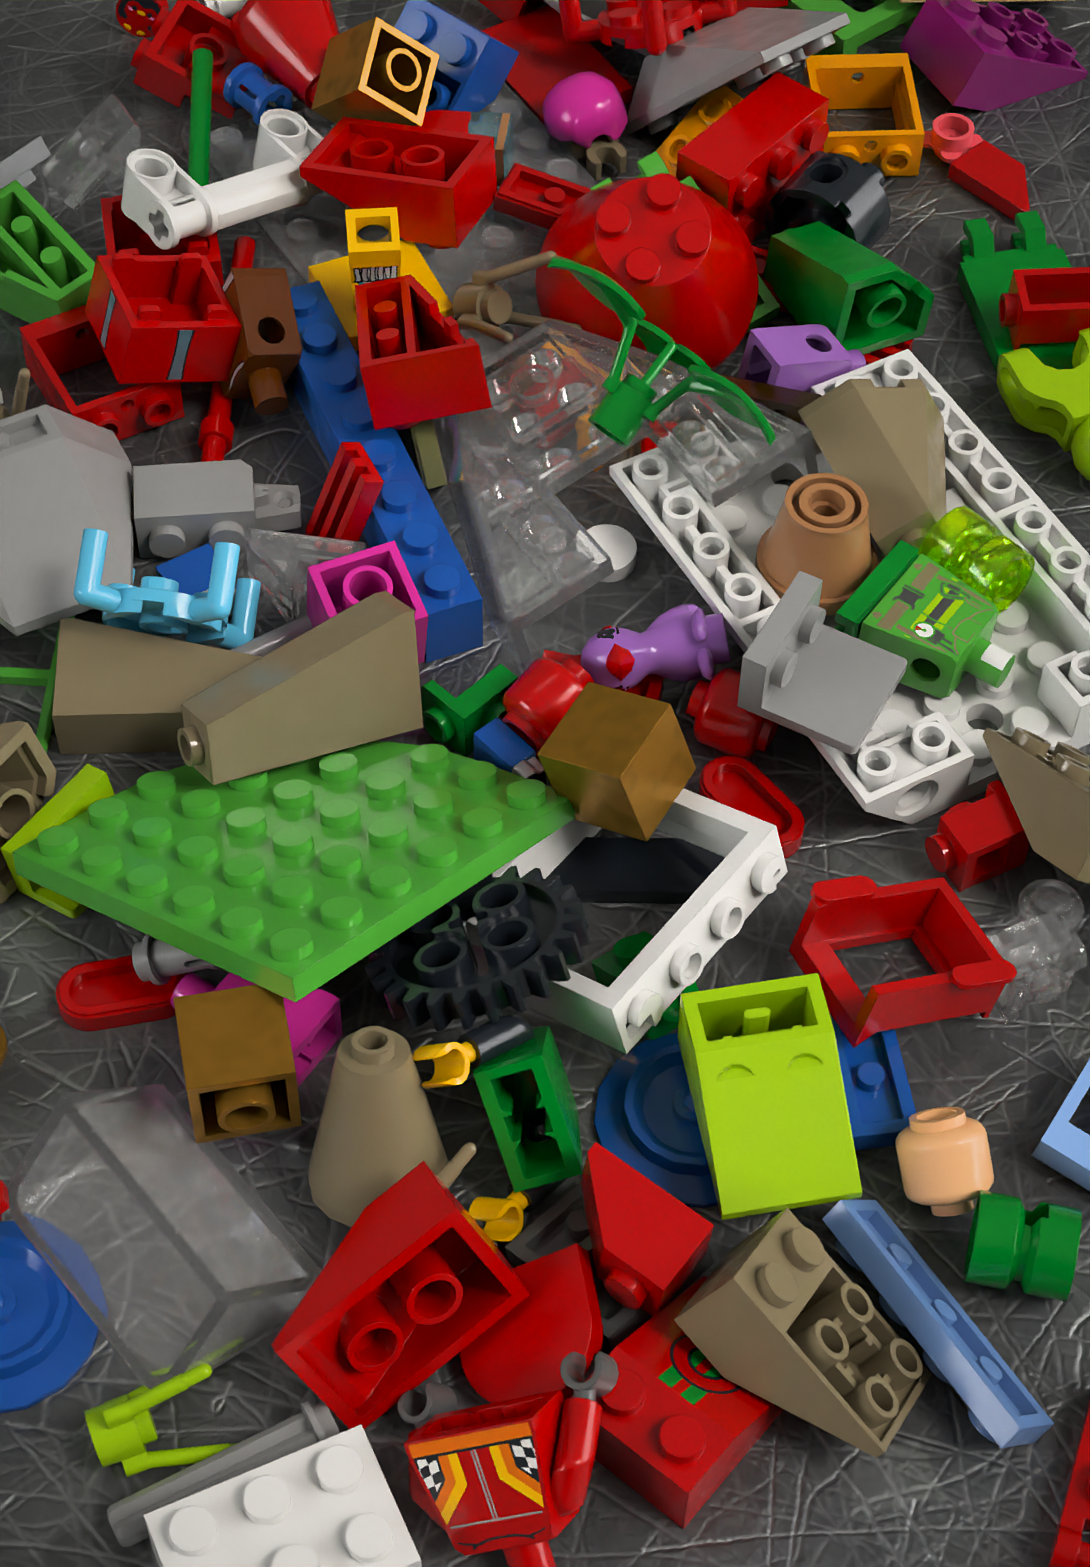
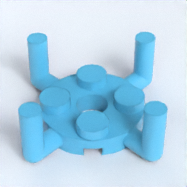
(164, 611)

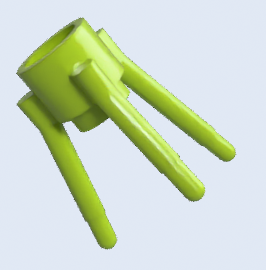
(126, 1424)

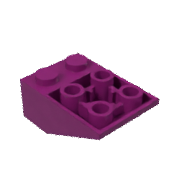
(988, 53)

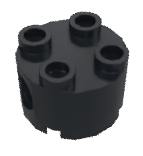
(835, 193)

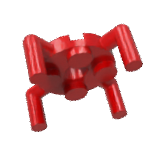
(642, 22)

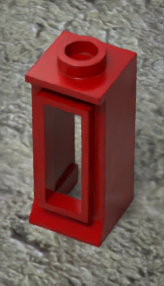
(1046, 305)

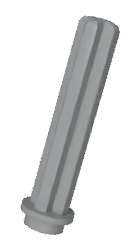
(273, 1443)

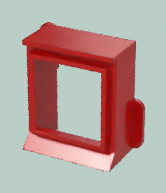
(928, 911)

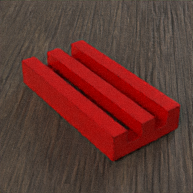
(346, 495)

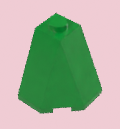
(846, 288)

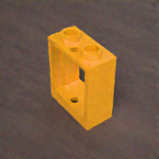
(883, 84)

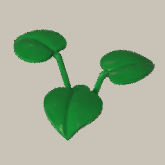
(630, 401)

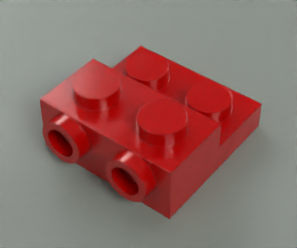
(167, 60)

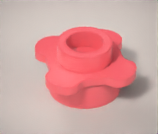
(951, 136)

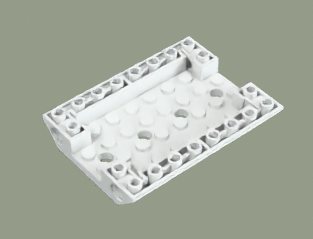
(921, 746)

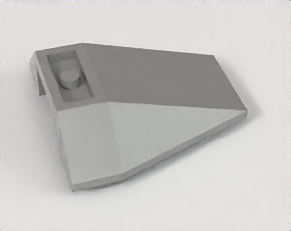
(727, 51)
(53, 484)

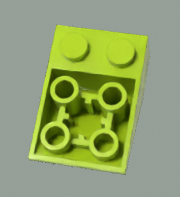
(769, 1095)

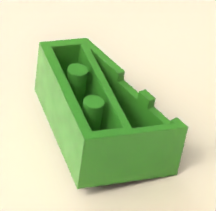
(39, 261)

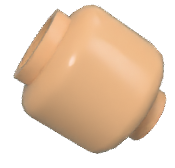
(944, 1160)

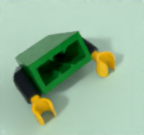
(527, 1109)

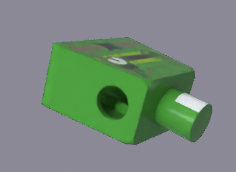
(938, 629)

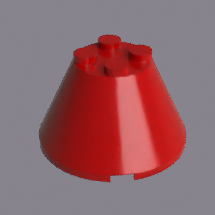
(669, 251)

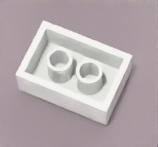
(297, 1511)

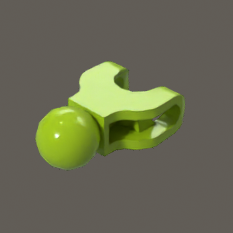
(1051, 398)

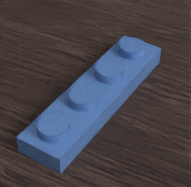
(951, 1341)

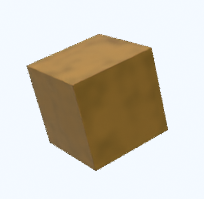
(375, 76)
(618, 760)
(237, 1062)

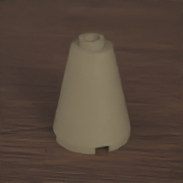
(371, 1125)

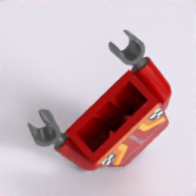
(507, 1468)

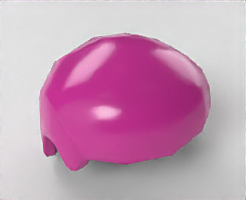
(584, 109)

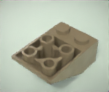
(1048, 795)
(805, 1336)

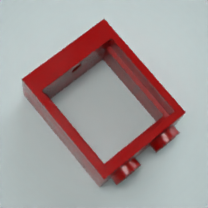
(55, 348)

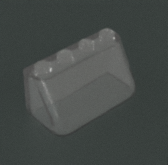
(155, 1232)

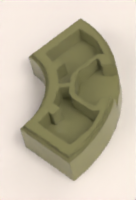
(429, 454)

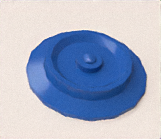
(651, 1121)
(41, 1326)

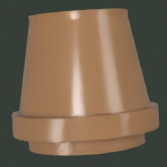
(820, 533)

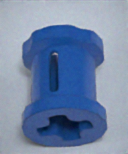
(259, 92)

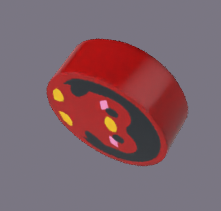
(139, 15)

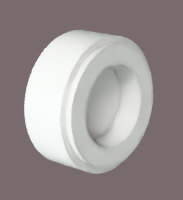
(619, 546)

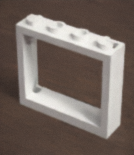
(684, 943)

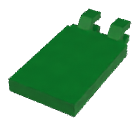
(988, 274)

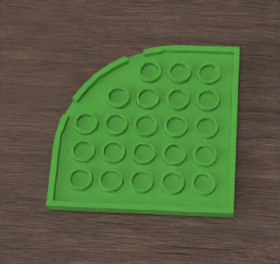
(298, 862)

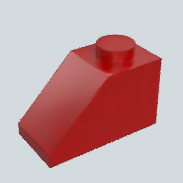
(639, 1233)

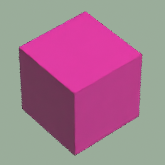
(353, 577)

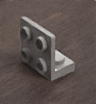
(815, 674)

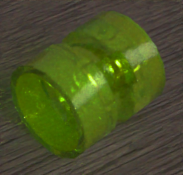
(980, 558)

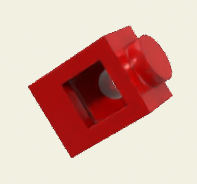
(978, 839)

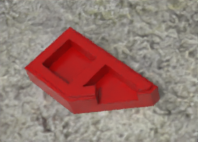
(992, 178)

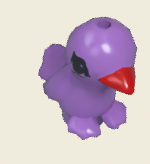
(677, 646)

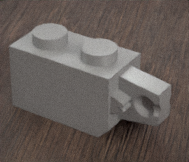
(206, 503)

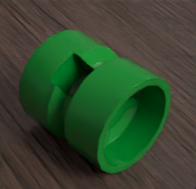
(1023, 1246)

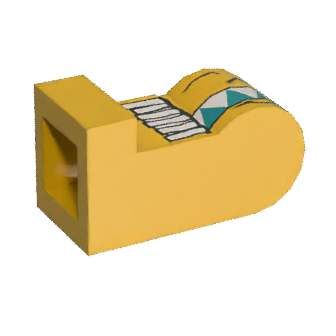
(373, 259)

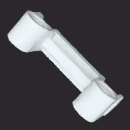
(173, 206)

